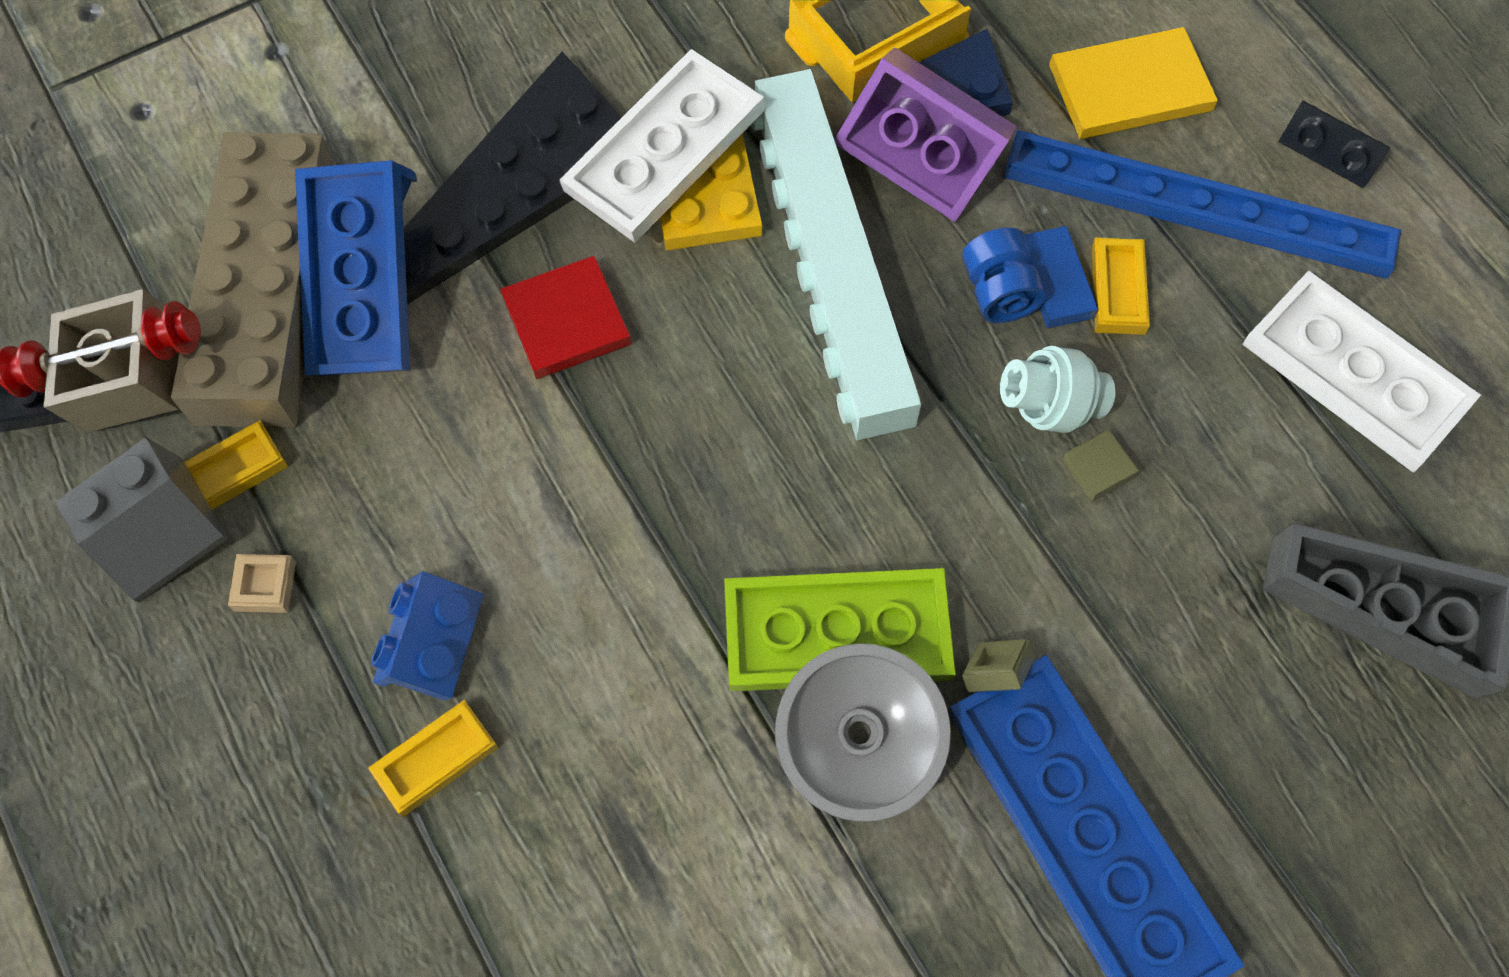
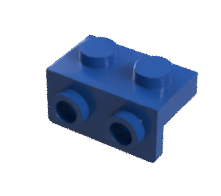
(427, 635)

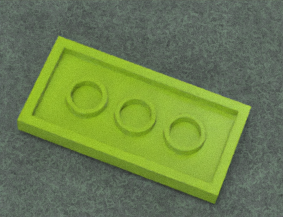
(791, 619)

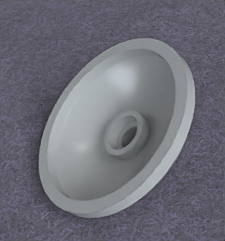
(904, 724)

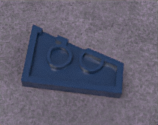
(974, 70)

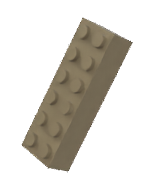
(250, 287)

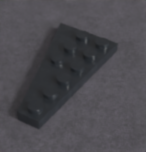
(508, 177)

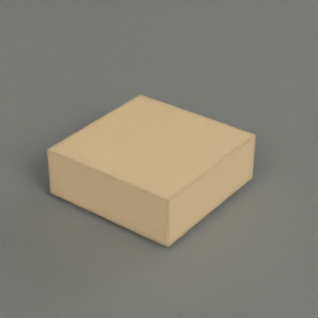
(262, 583)

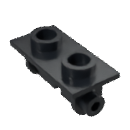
(1333, 144)

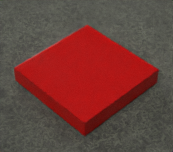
(565, 317)

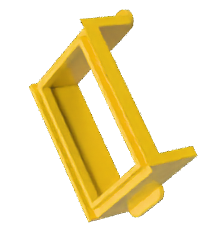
(819, 44)

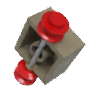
(105, 360)

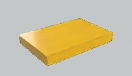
(1132, 83)

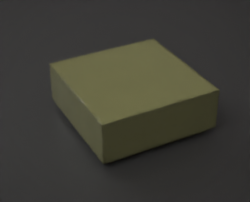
(1100, 465)
(999, 665)

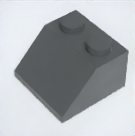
(142, 518)

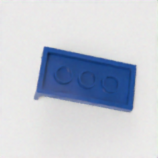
(353, 267)

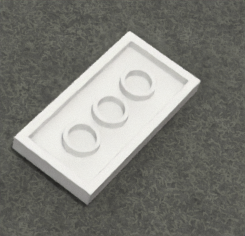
(663, 145)
(1361, 371)

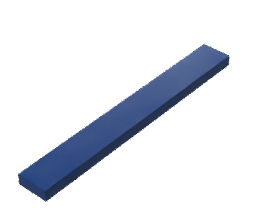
(1203, 204)

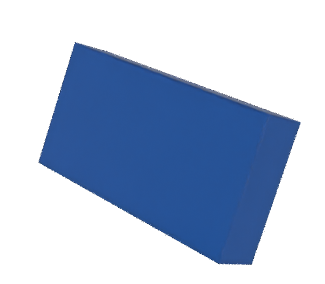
(1062, 278)

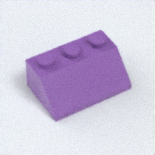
(924, 133)

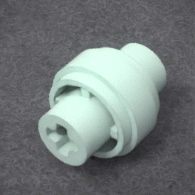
(1057, 389)

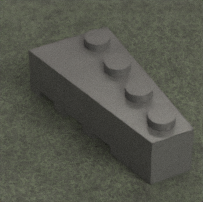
(1404, 603)

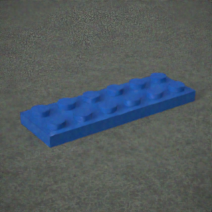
(1091, 832)

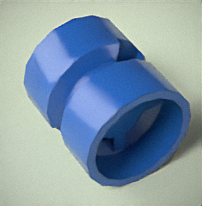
(1003, 275)

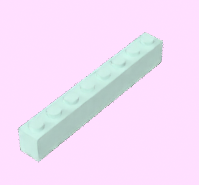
(835, 259)

